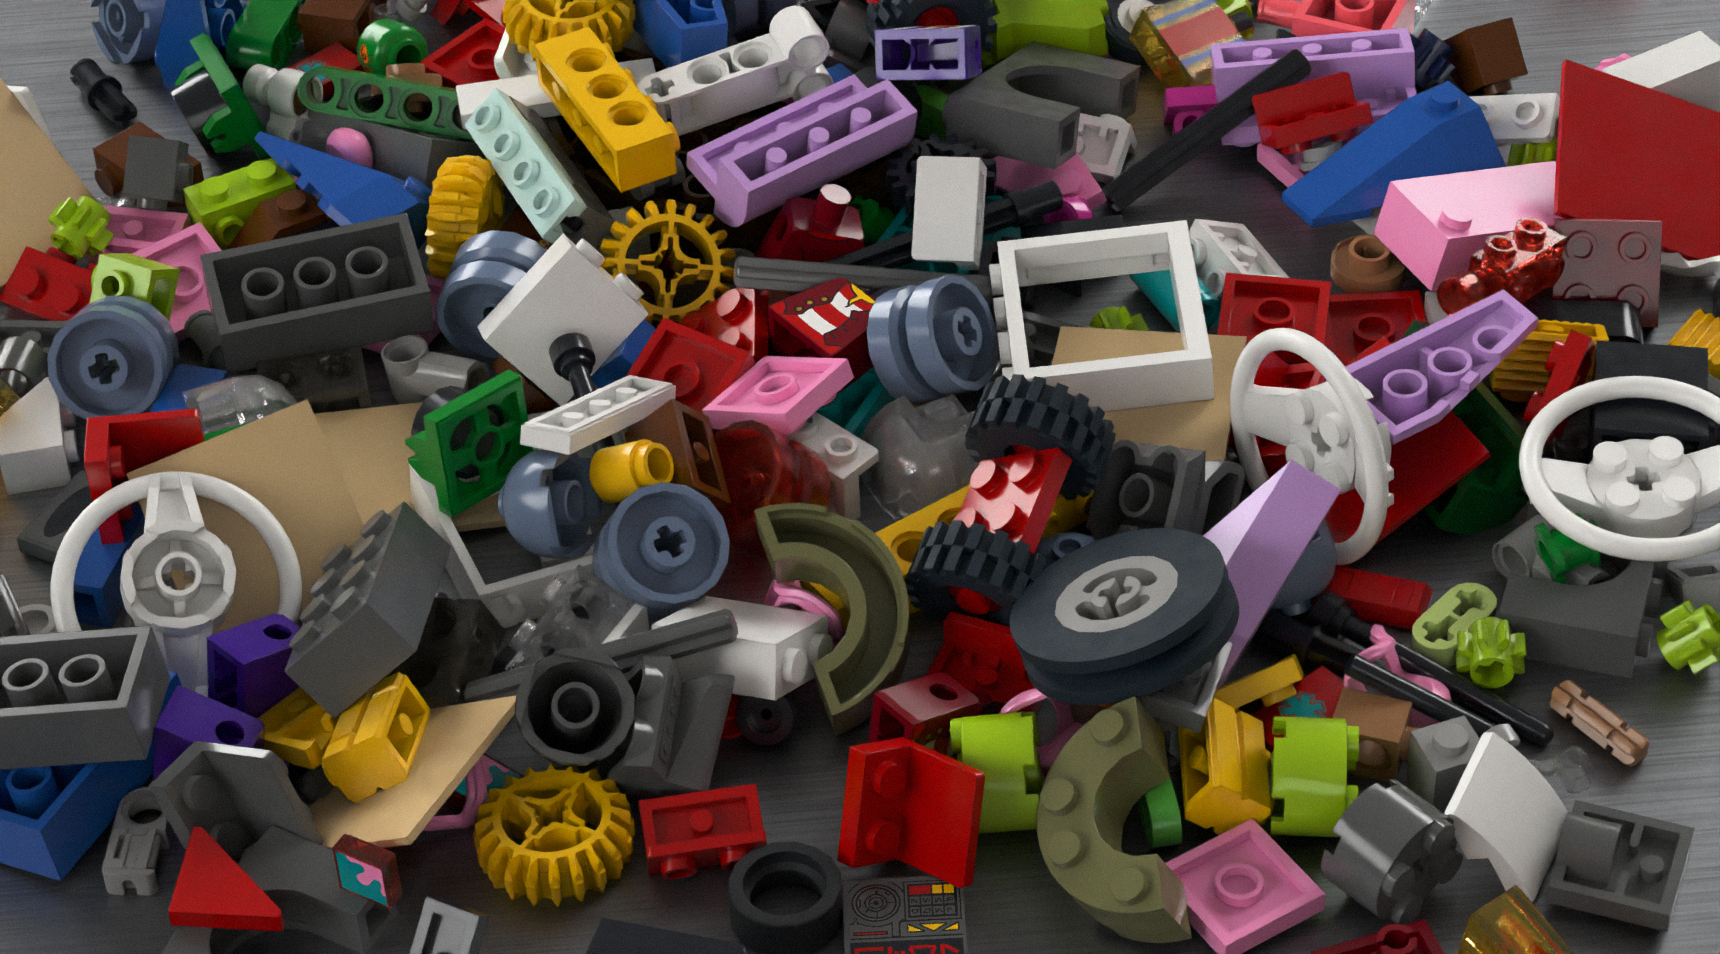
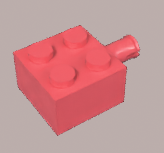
(1337, 16)

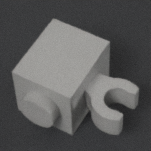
(1441, 755)

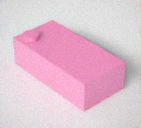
(1445, 218)

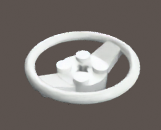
(1321, 426)
(1632, 488)
(176, 541)

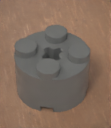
(1392, 851)

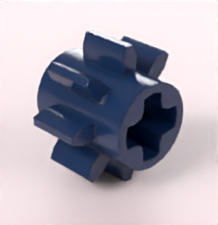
(1431, 59)

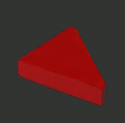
(217, 891)

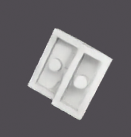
(1507, 814)

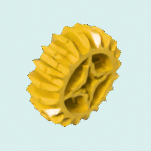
(541, 20)
(463, 203)
(690, 269)
(557, 849)

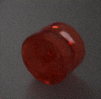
(764, 471)

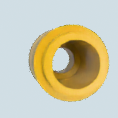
(626, 467)

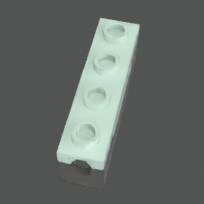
(537, 171)

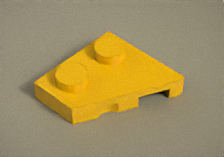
(1269, 684)
(298, 729)

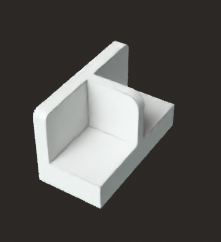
(949, 210)

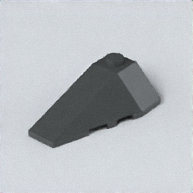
(402, 150)

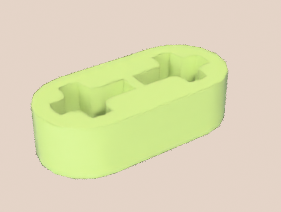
(1444, 619)

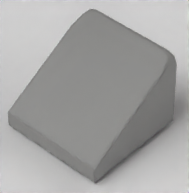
(1696, 583)

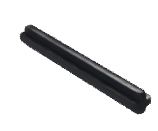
(1202, 132)

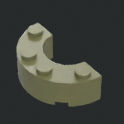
(856, 566)
(1083, 819)

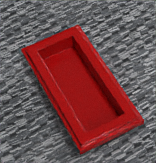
(1381, 597)

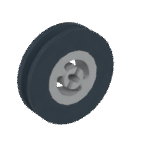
(1125, 616)

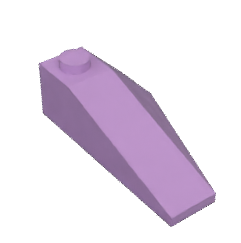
(1437, 366)
(1265, 542)

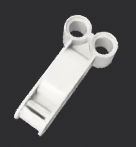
(744, 75)

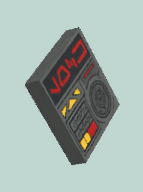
(903, 916)

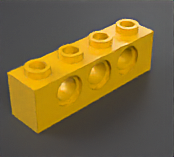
(607, 109)

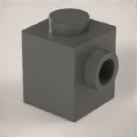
(156, 172)

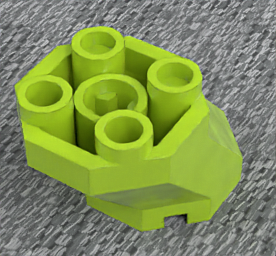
(1059, 23)

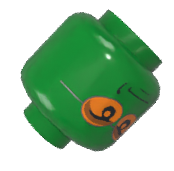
(389, 43)

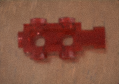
(1517, 262)

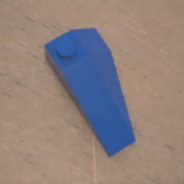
(186, 20)
(1421, 137)
(349, 190)

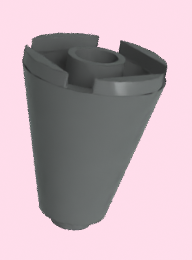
(575, 707)

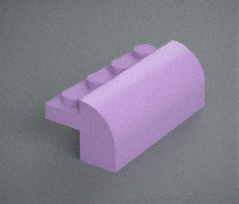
(1376, 60)
(802, 147)

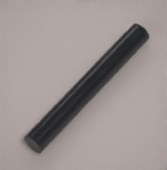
(1401, 688)

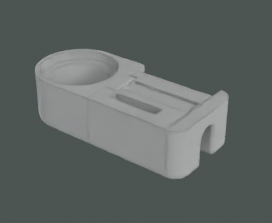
(135, 846)

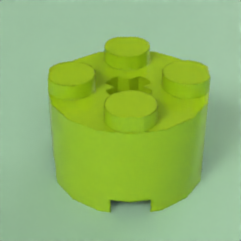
(1009, 757)
(1312, 774)

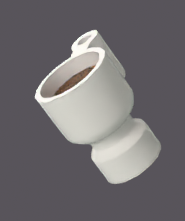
(280, 91)

